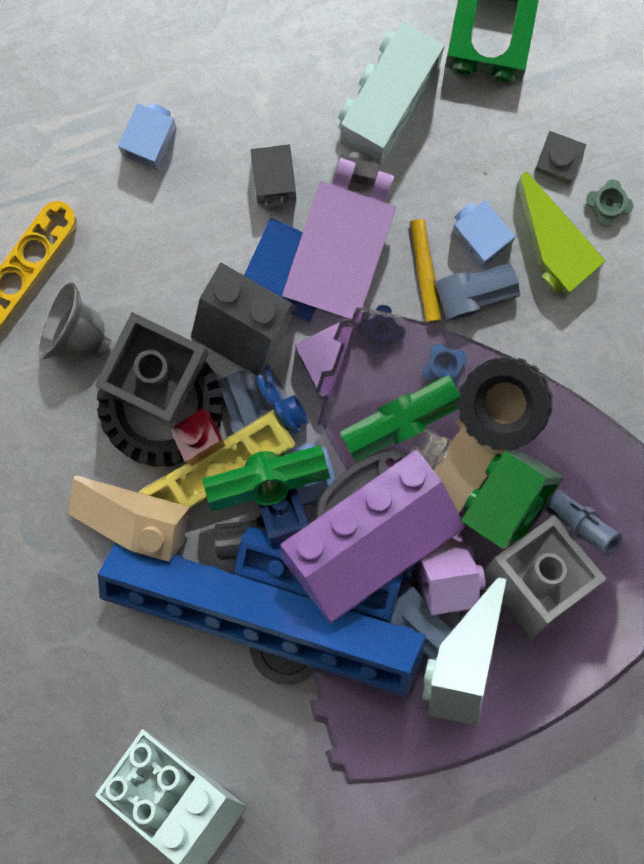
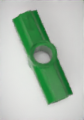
(401, 418)
(266, 478)

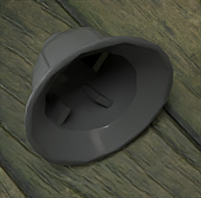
(73, 328)

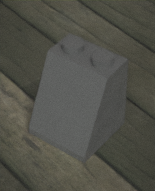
(241, 319)

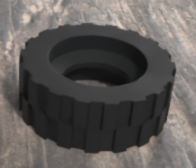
(497, 434)

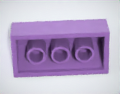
(372, 536)

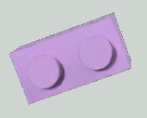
(450, 577)

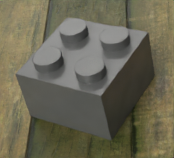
(152, 369)

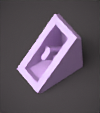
(318, 354)

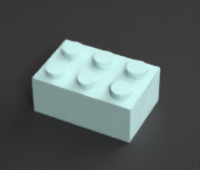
(390, 92)

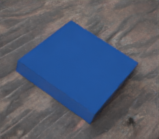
(274, 260)

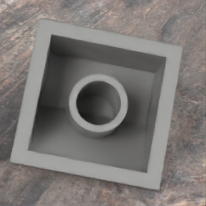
(544, 576)

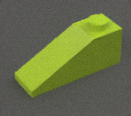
(559, 246)

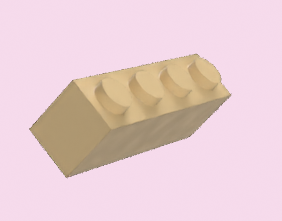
(466, 459)

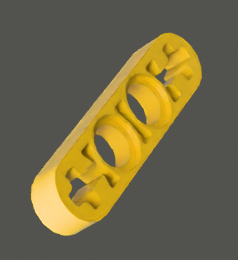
(30, 271)

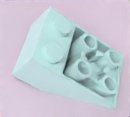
(170, 801)

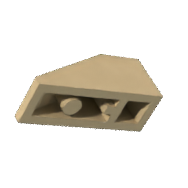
(130, 518)

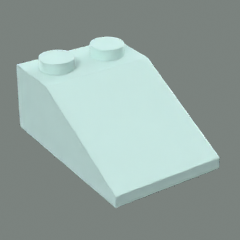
(459, 674)

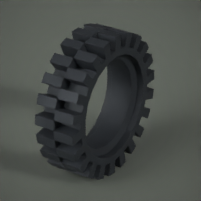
(156, 452)

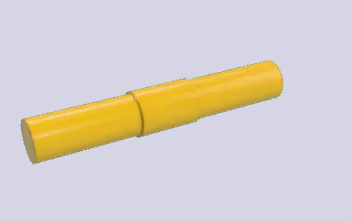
(425, 270)

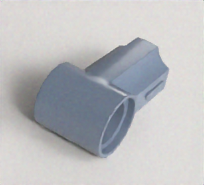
(467, 293)
(241, 399)
(414, 613)

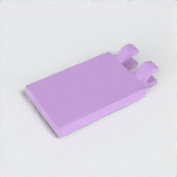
(341, 244)

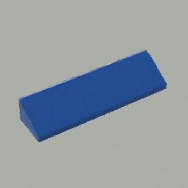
(264, 564)

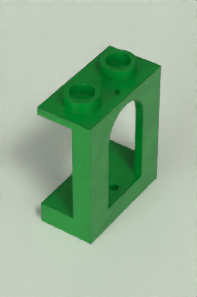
(503, 68)

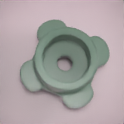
(614, 192)

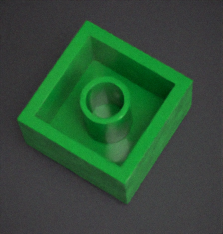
(510, 497)

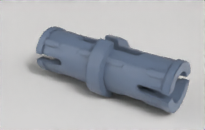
(584, 523)

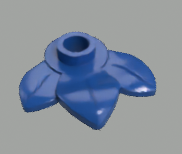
(287, 408)

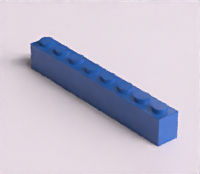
(263, 618)

